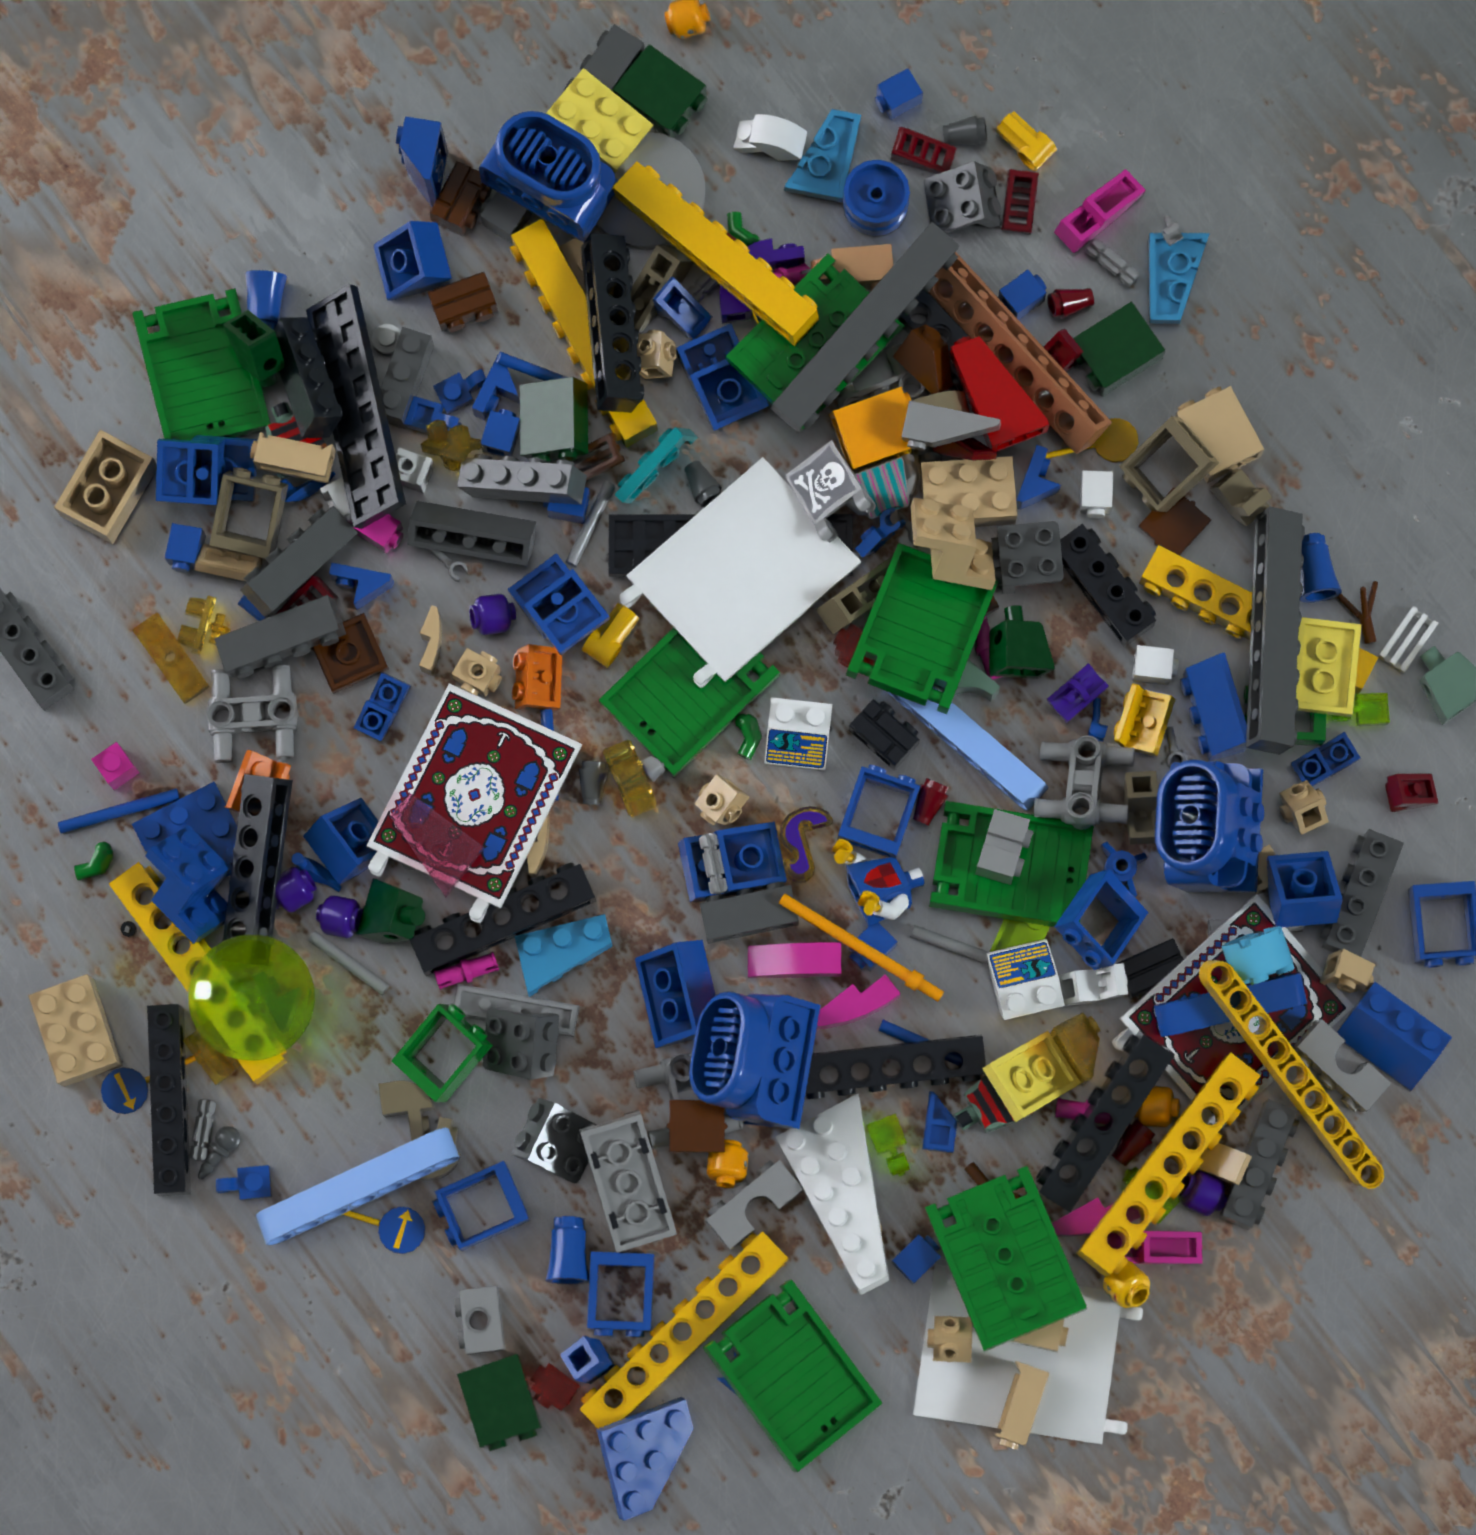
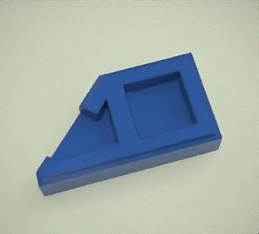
(939, 1126)

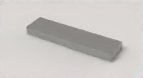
(477, 1001)

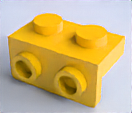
(1143, 720)

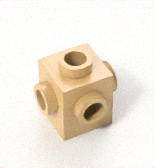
(656, 354)
(470, 665)
(721, 801)
(1303, 807)
(951, 1339)

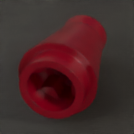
(1068, 301)
(929, 801)
(1133, 1142)

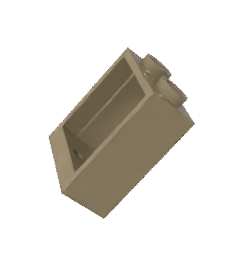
(1190, 443)
(239, 542)

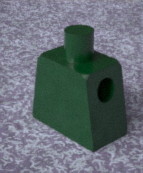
(255, 347)
(1019, 647)
(390, 914)

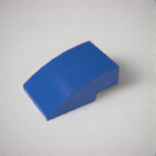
(716, 383)
(748, 856)

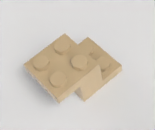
(953, 543)

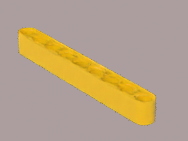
(1304, 1081)

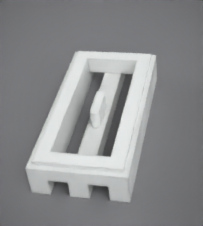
(1422, 619)

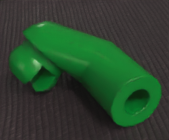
(735, 228)
(751, 731)
(98, 864)

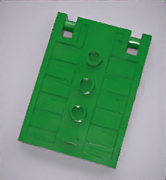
(769, 355)
(197, 371)
(919, 631)
(675, 710)
(1045, 879)
(1006, 1259)
(793, 1376)

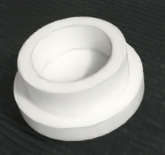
(385, 338)

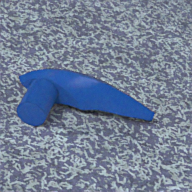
(304, 490)
(316, 870)

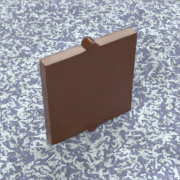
(1177, 527)
(696, 1127)

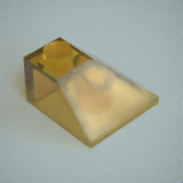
(1079, 1045)

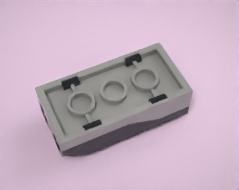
(628, 1181)

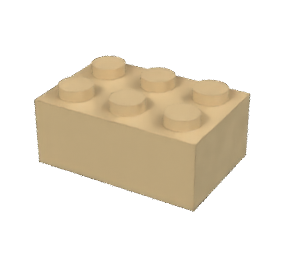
(976, 484)
(106, 486)
(75, 1030)

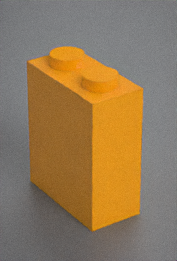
(872, 428)

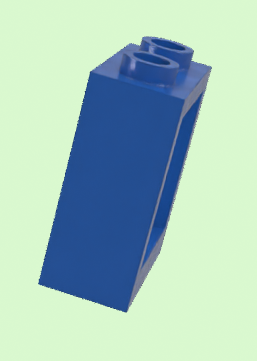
(865, 840)
(1443, 891)
(1122, 906)
(512, 1195)
(614, 1259)

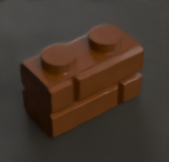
(460, 199)
(463, 302)

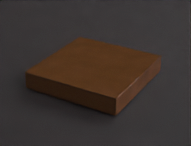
(352, 657)

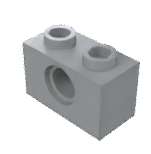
(492, 1335)

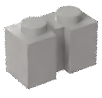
(1003, 847)

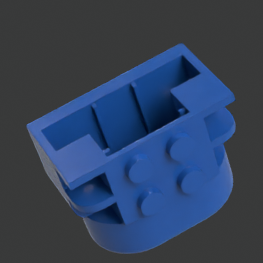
(566, 192)
(1210, 826)
(755, 1056)

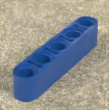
(1203, 1011)

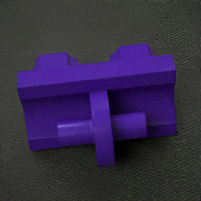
(1077, 693)

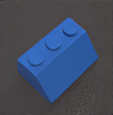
(424, 154)
(1215, 707)
(675, 990)
(1393, 1036)

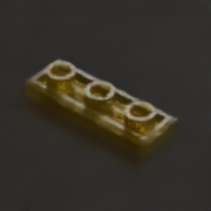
(179, 672)

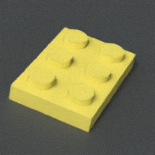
(602, 118)
(1327, 666)
(1031, 1076)

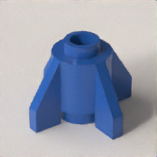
(1123, 858)

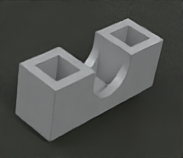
(1318, 1050)
(773, 1184)

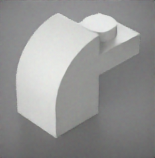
(771, 135)
(1093, 985)

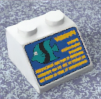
(798, 734)
(1025, 979)

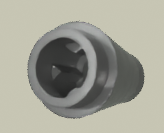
(966, 131)
(702, 483)
(592, 781)

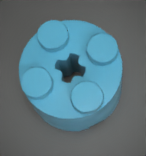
(1259, 955)

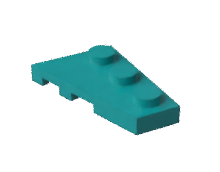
(666, 452)

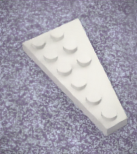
(836, 1175)

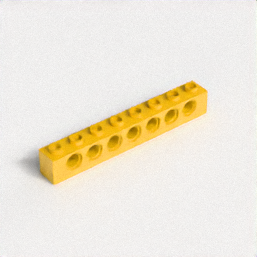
(1220, 591)
(128, 889)
(1243, 1083)
(770, 1261)

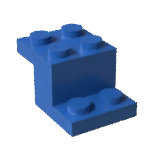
(195, 468)
(558, 604)
(191, 882)

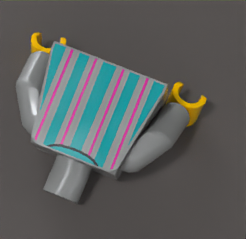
(888, 483)

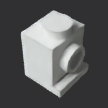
(419, 474)
(336, 492)

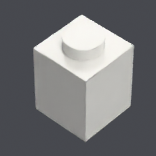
(1096, 493)
(1154, 665)

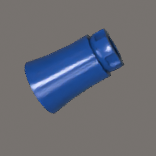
(265, 294)
(1317, 570)
(568, 1252)

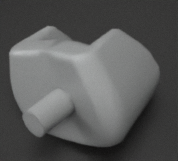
(653, 768)

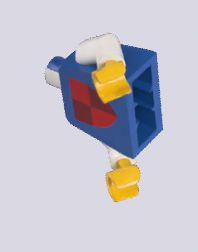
(877, 884)

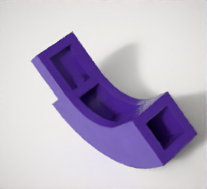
(786, 256)

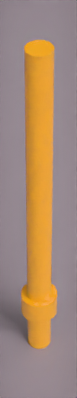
(913, 979)

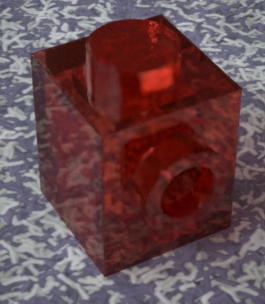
(846, 643)
(553, 1387)

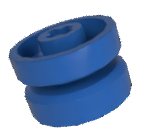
(878, 180)

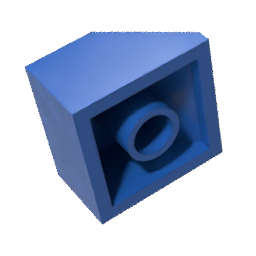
(412, 260)
(342, 838)
(1303, 889)

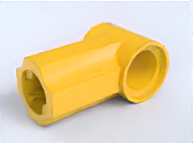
(1031, 146)
(606, 642)

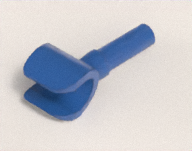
(1096, 729)

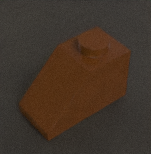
(926, 359)

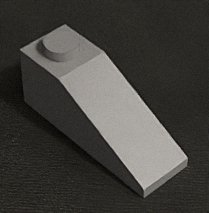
(938, 426)

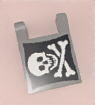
(825, 485)

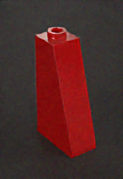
(996, 394)

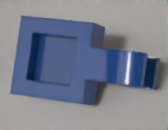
(456, 392)
(424, 412)
(875, 537)
(251, 1183)

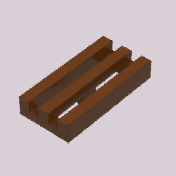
(606, 465)

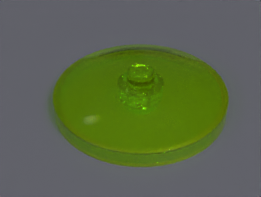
(251, 997)

